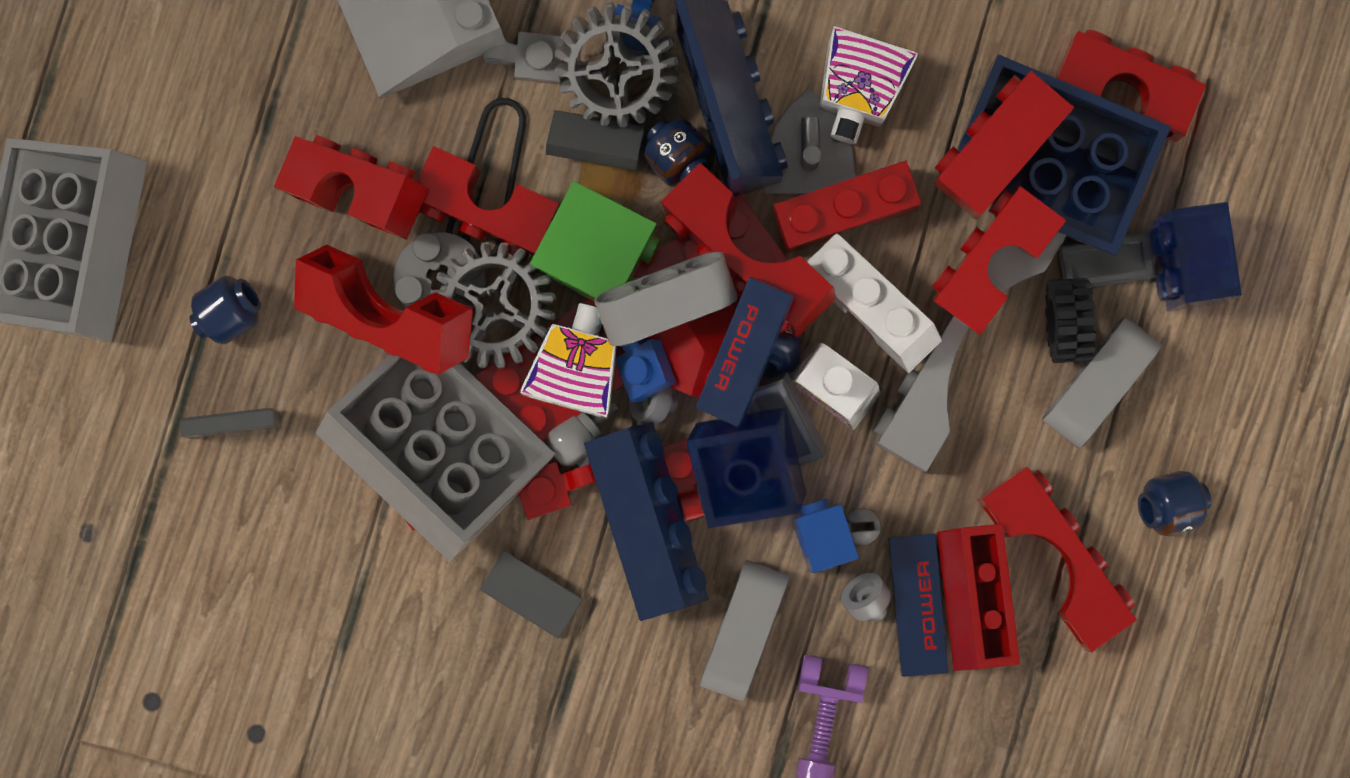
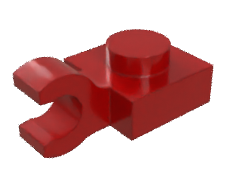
(682, 473)
(551, 489)

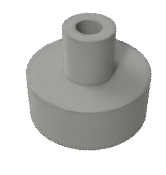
(655, 407)
(866, 597)

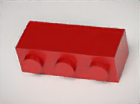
(1001, 143)
(978, 597)

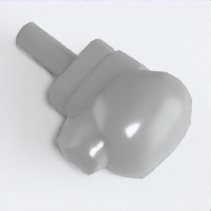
(569, 438)

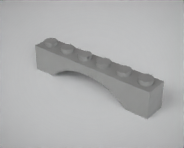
(921, 419)

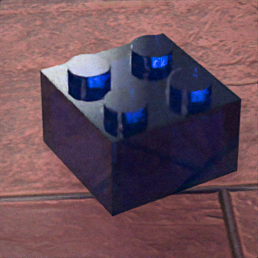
(1195, 257)
(747, 469)

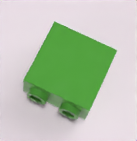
(594, 243)

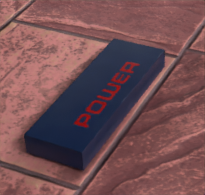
(745, 351)
(918, 605)

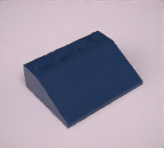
(727, 94)
(1089, 165)

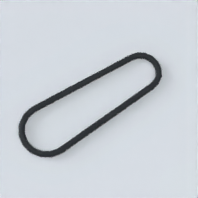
(516, 155)

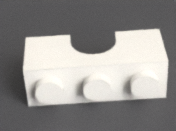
(876, 303)

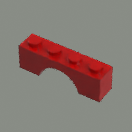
(704, 212)
(338, 293)
(1092, 605)

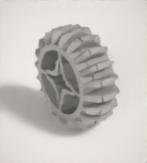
(636, 62)
(481, 324)

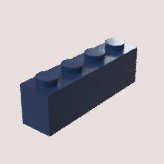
(646, 521)

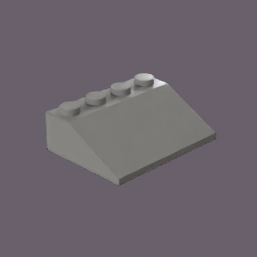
(419, 38)
(65, 235)
(434, 448)

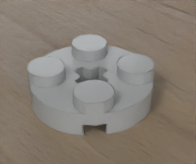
(427, 254)

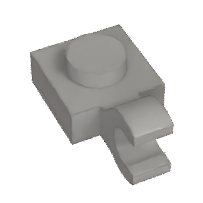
(532, 57)

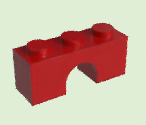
(1164, 93)
(450, 194)
(382, 196)
(845, 206)
(1017, 222)

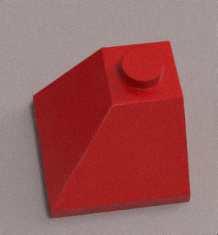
(694, 347)

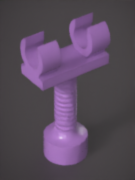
(817, 763)

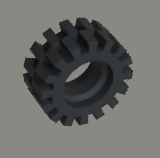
(1070, 320)

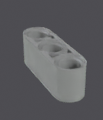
(666, 298)
(1102, 382)
(744, 631)

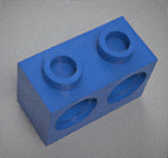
(824, 536)

